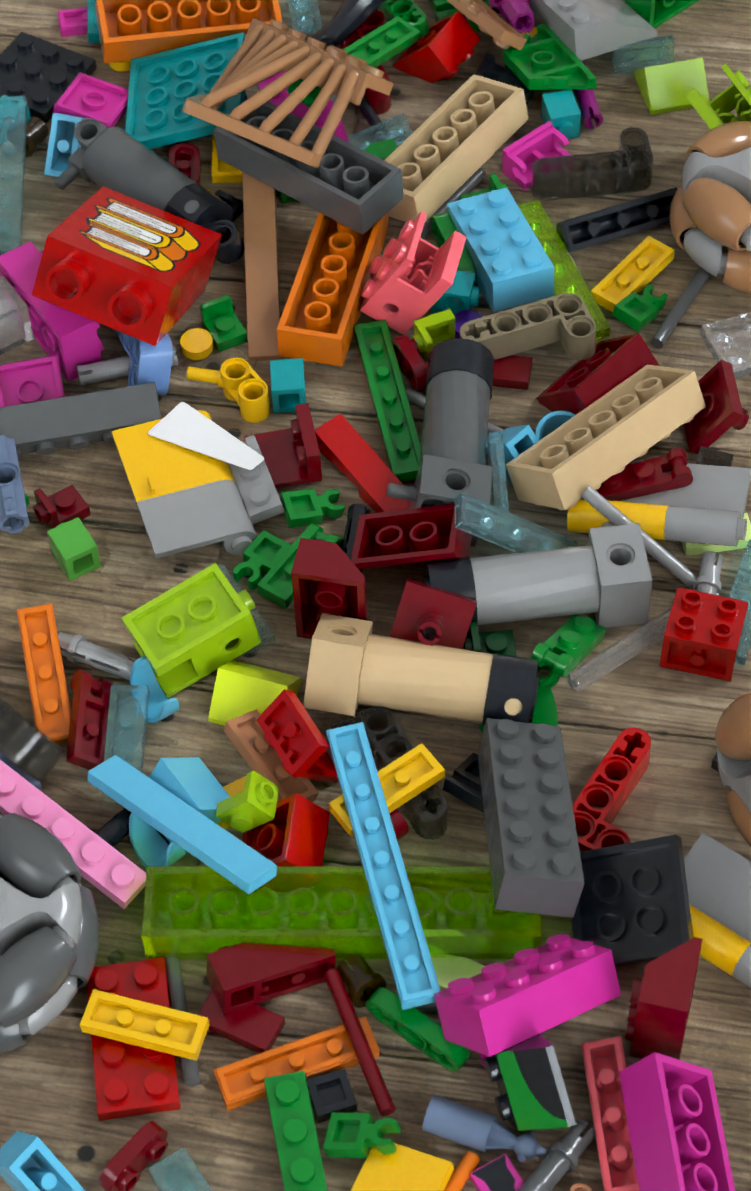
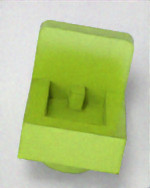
(433, 330)
(252, 806)

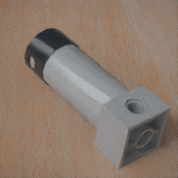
(600, 578)

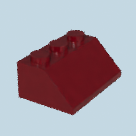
(594, 377)
(408, 537)
(325, 583)
(663, 1002)

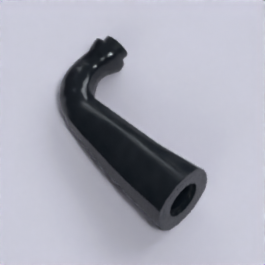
(346, 21)

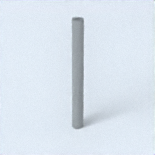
(651, 546)

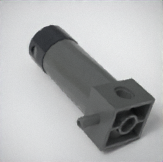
(453, 427)

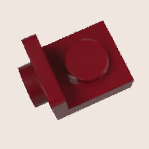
(60, 506)

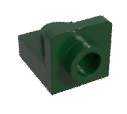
(490, 642)

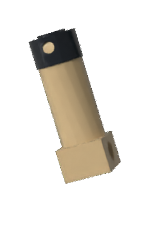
(405, 675)

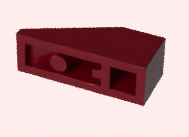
(261, 972)

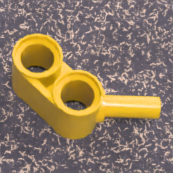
(239, 385)

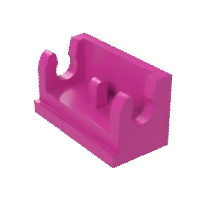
(538, 144)

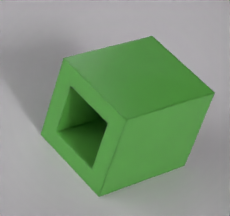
(74, 549)

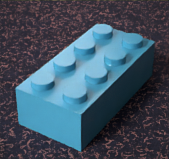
(504, 250)

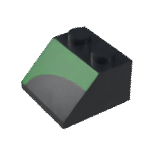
(530, 1086)

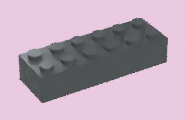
(346, 186)
(529, 819)

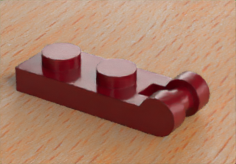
(647, 477)
(88, 720)

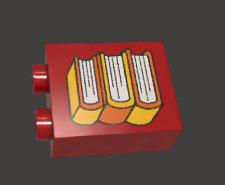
(126, 265)

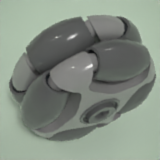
(44, 930)

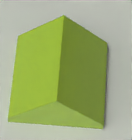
(667, 84)

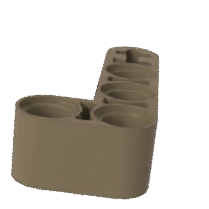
(536, 325)

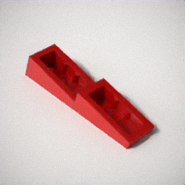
(359, 463)

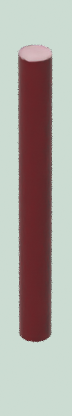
(359, 1042)

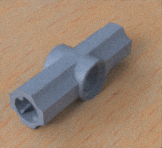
(12, 494)

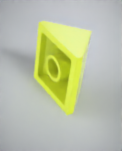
(245, 688)

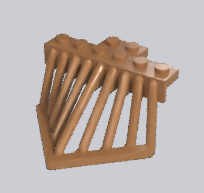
(269, 51)

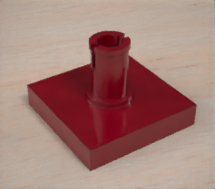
(721, 410)
(432, 616)

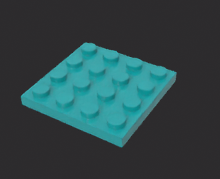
(163, 83)

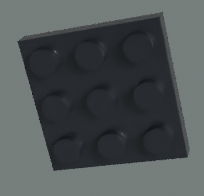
(40, 72)
(634, 899)

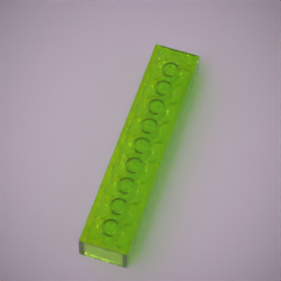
(327, 907)

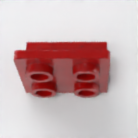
(703, 634)
(297, 739)

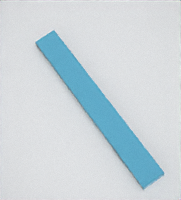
(383, 866)

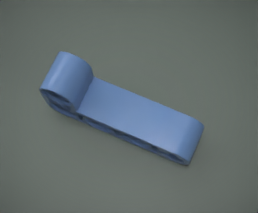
(148, 362)

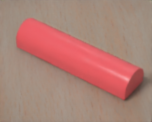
(602, 1065)

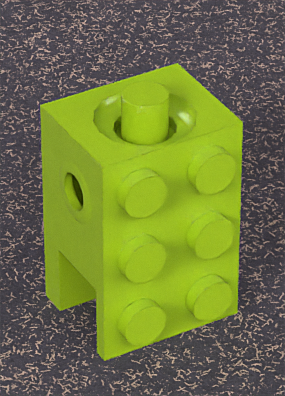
(733, 97)
(193, 629)

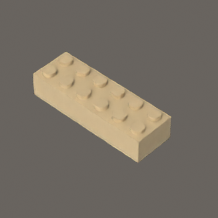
(455, 143)
(606, 436)

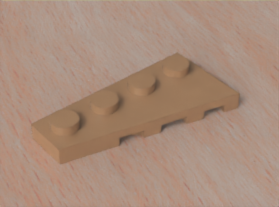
(490, 23)

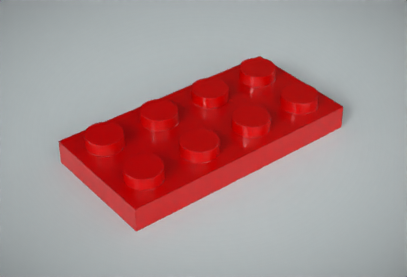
(128, 1076)

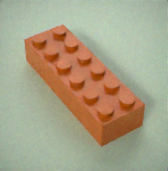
(153, 26)
(327, 291)

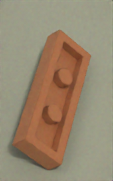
(261, 757)

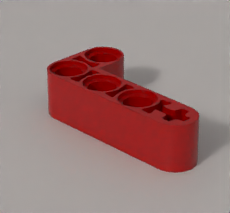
(610, 793)

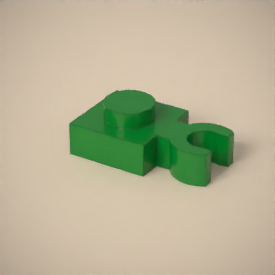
(639, 310)
(305, 507)
(260, 558)
(354, 1133)

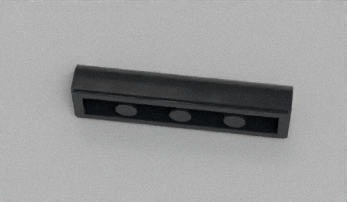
(616, 221)

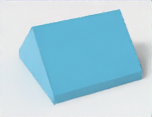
(192, 783)

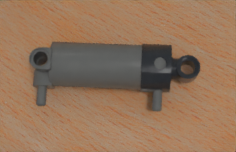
(129, 167)

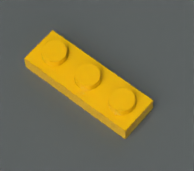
(633, 272)
(399, 781)
(144, 1024)

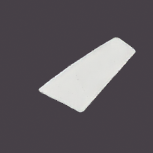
(198, 433)

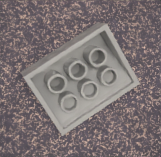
(592, 25)

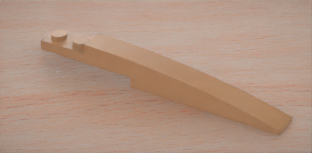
(261, 269)

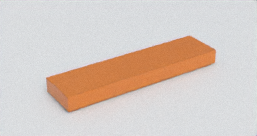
(45, 671)
(316, 1055)

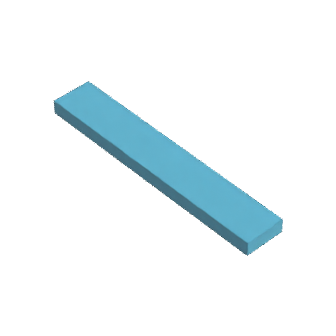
(182, 824)

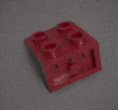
(292, 453)

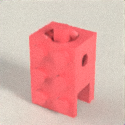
(410, 276)

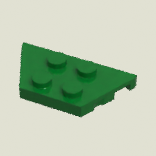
(548, 64)

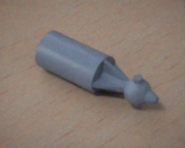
(476, 1129)

